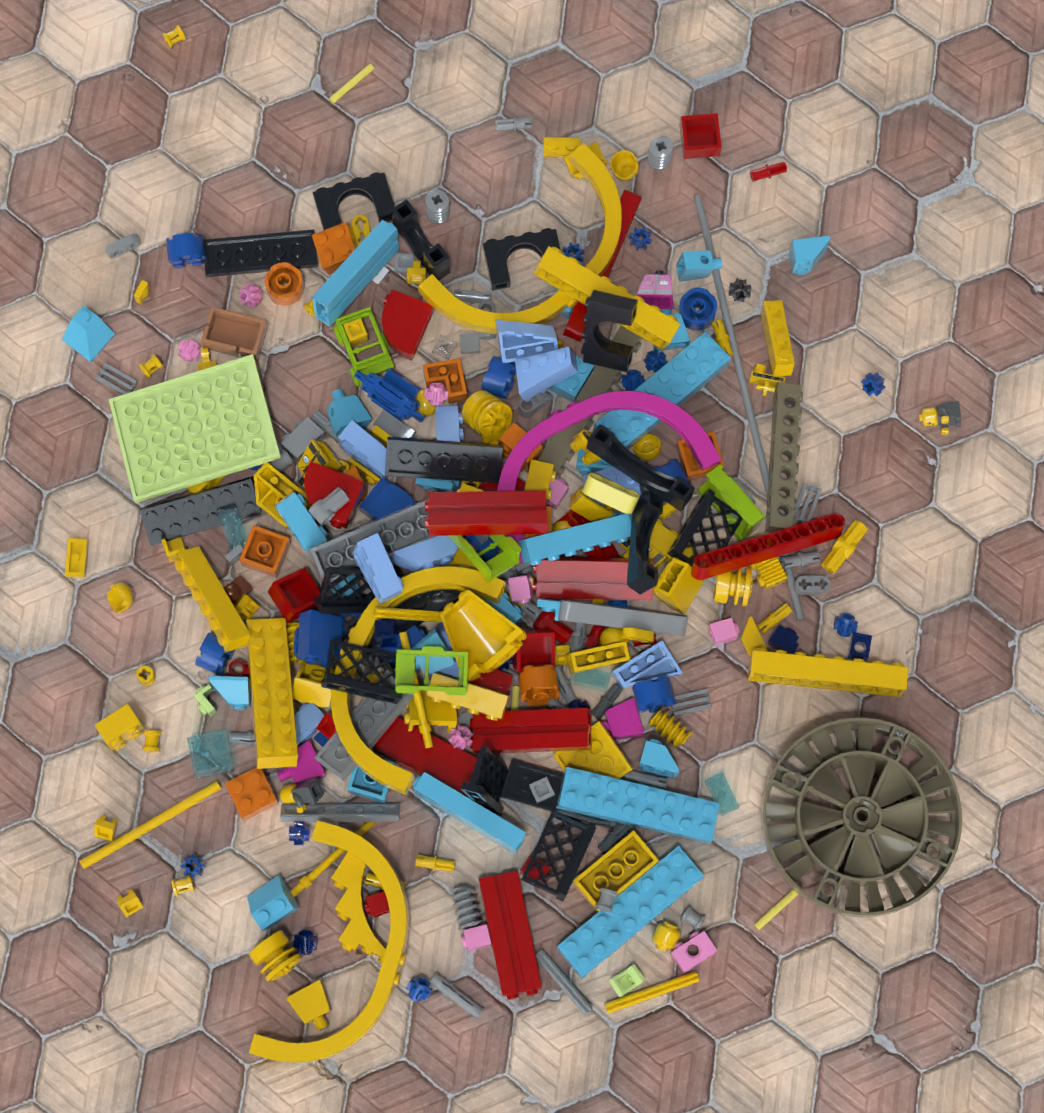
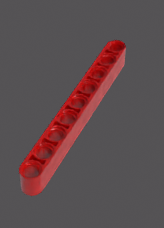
(629, 206)
(767, 546)

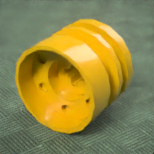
(487, 414)
(733, 585)
(273, 954)

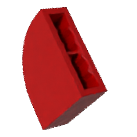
(405, 322)
(322, 481)

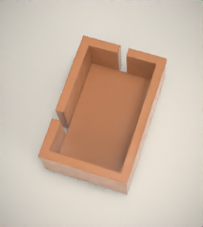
(234, 333)

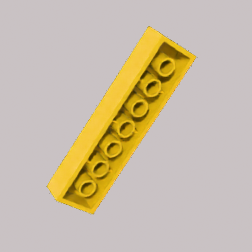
(580, 282)
(827, 673)
(271, 694)

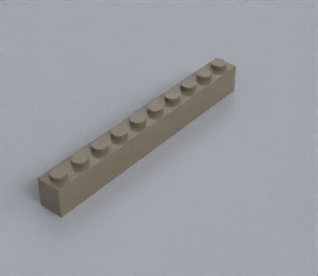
(599, 382)

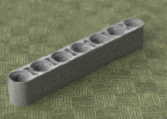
(622, 617)

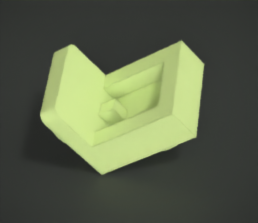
(204, 705)
(627, 980)

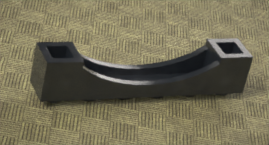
(670, 489)
(641, 573)

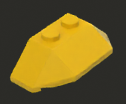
(271, 488)

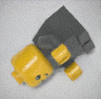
(943, 415)
(304, 792)

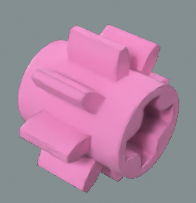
(250, 295)
(189, 350)
(436, 394)
(460, 737)

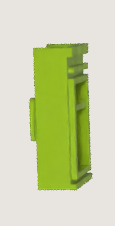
(377, 363)
(731, 494)
(496, 565)
(406, 665)

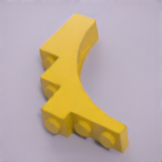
(357, 933)

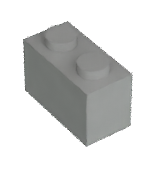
(297, 441)

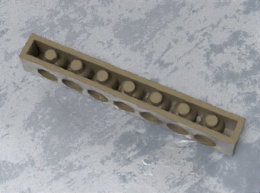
(793, 395)

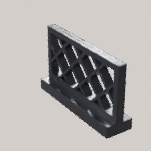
(695, 521)
(344, 604)
(357, 686)
(486, 781)
(575, 857)

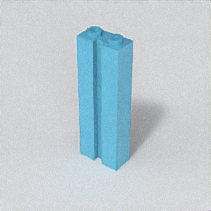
(355, 273)
(469, 812)

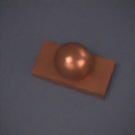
(237, 589)

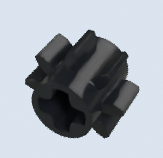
(739, 290)

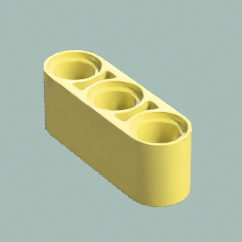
(610, 493)

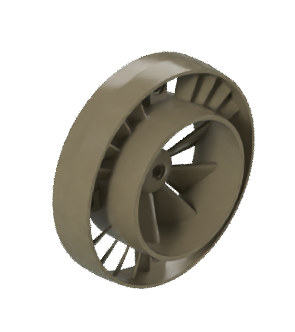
(906, 817)

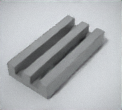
(103, 373)
(811, 489)
(695, 709)

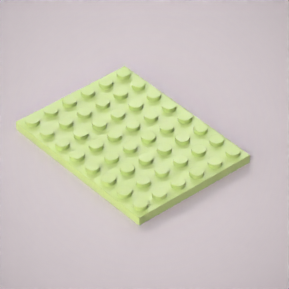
(194, 428)

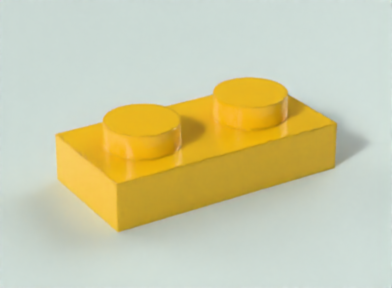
(559, 147)
(76, 557)

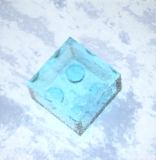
(210, 754)

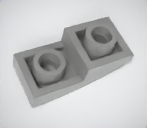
(393, 426)

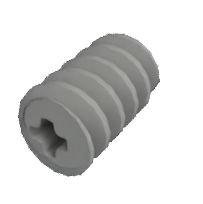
(660, 152)
(437, 206)
(466, 907)

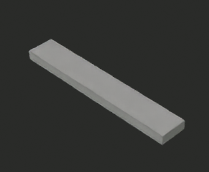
(341, 813)

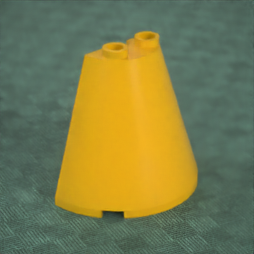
(481, 632)

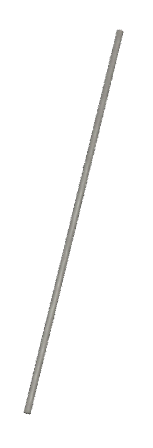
(743, 384)

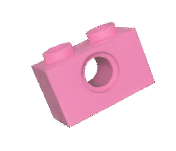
(687, 962)

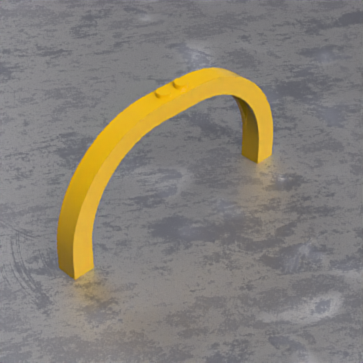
(483, 321)
(413, 584)
(389, 971)

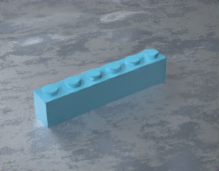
(305, 529)
(575, 538)

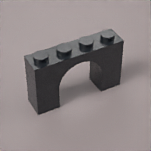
(372, 187)
(498, 251)
(431, 257)
(597, 348)

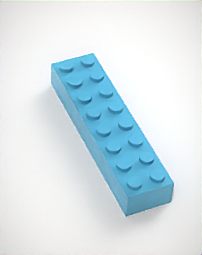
(674, 382)
(637, 805)
(630, 913)

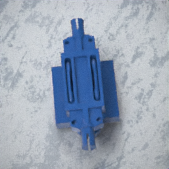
(392, 394)

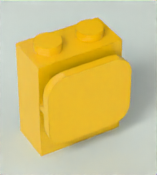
(677, 586)

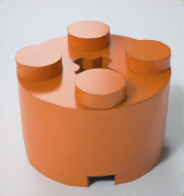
(288, 293)
(538, 685)

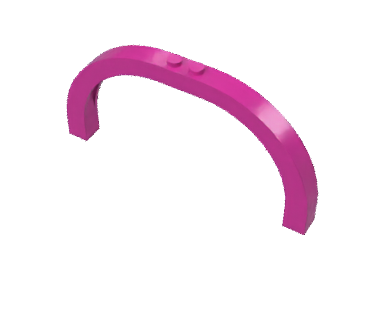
(664, 410)

